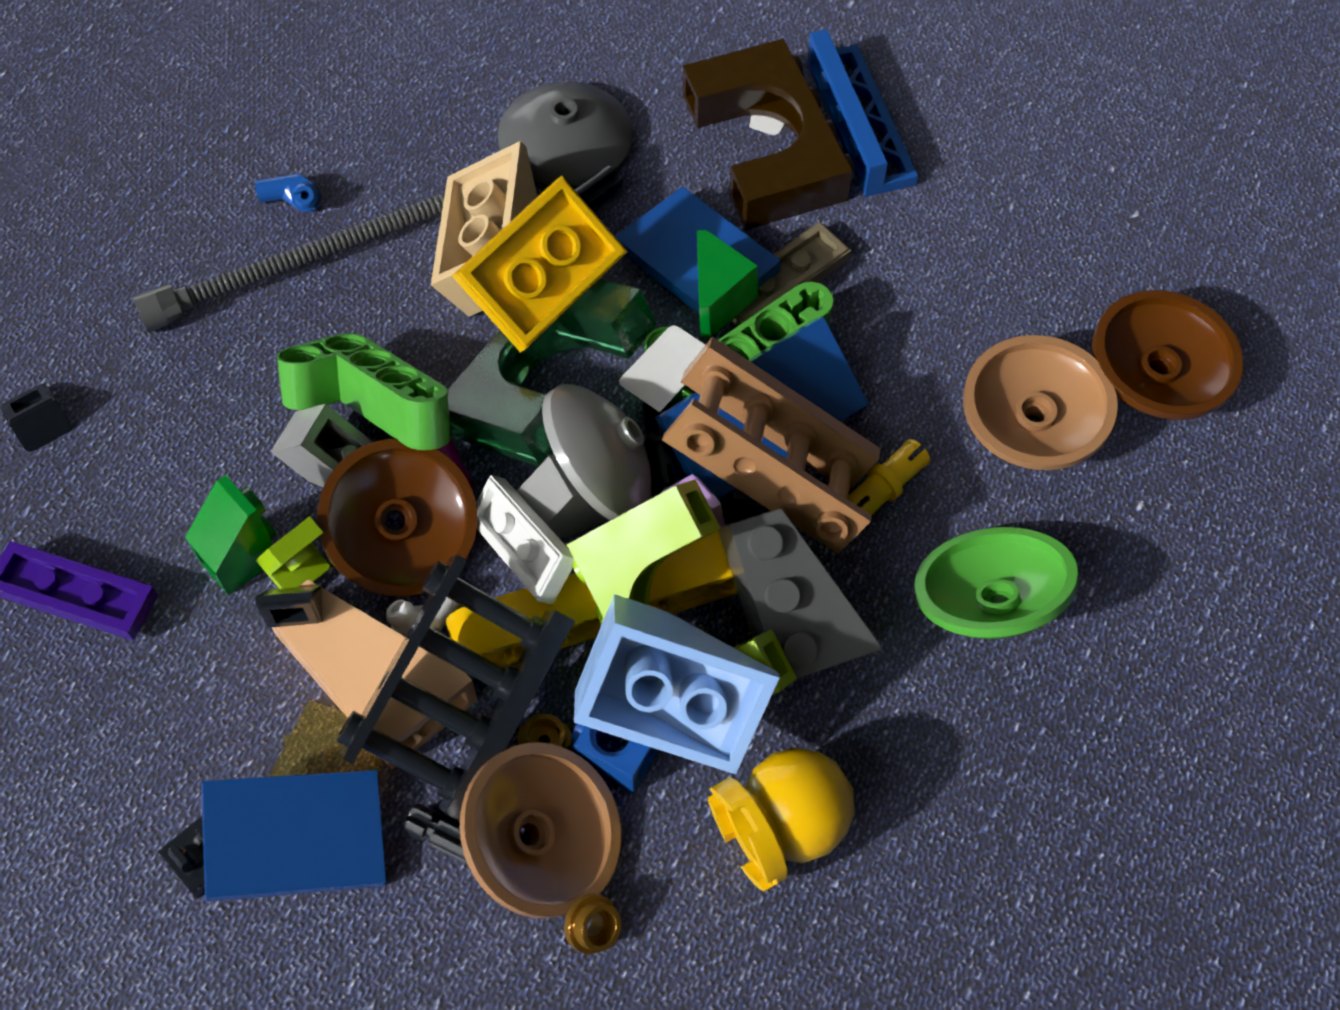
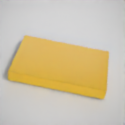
(540, 264)

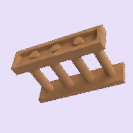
(790, 422)

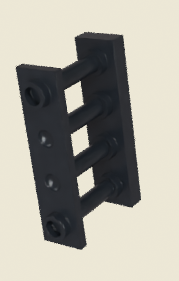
(511, 685)

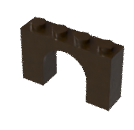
(771, 84)

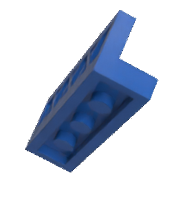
(855, 124)

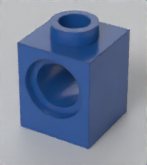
(620, 768)

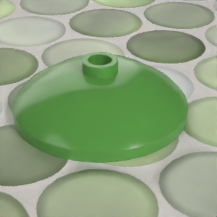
(996, 582)

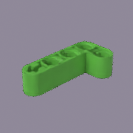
(775, 321)
(371, 383)

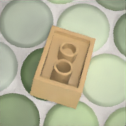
(475, 208)

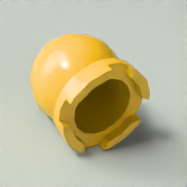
(789, 810)

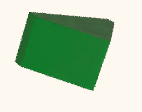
(724, 283)

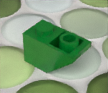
(230, 534)

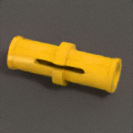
(887, 479)

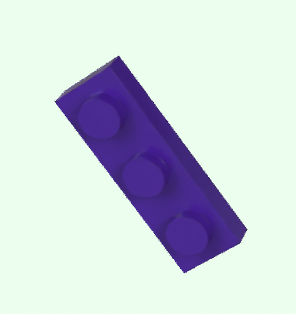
(74, 591)

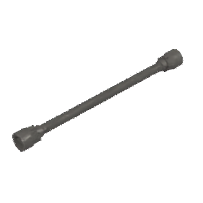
(166, 305)

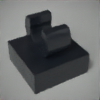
(186, 857)

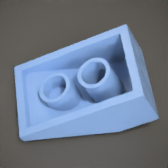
(672, 687)

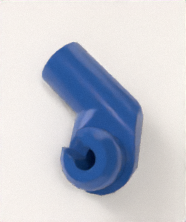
(292, 189)

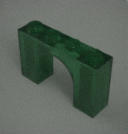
(500, 415)

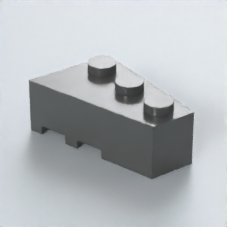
(792, 594)

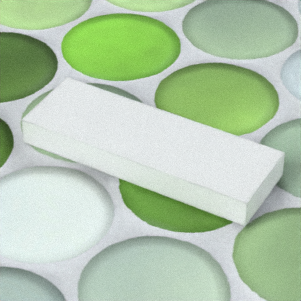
(523, 540)

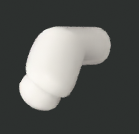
(402, 615)

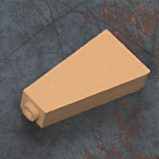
(351, 655)

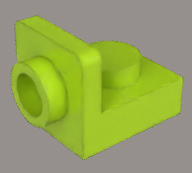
(294, 557)

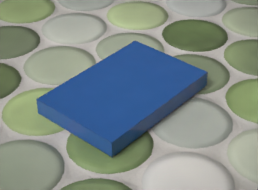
(666, 244)
(291, 835)

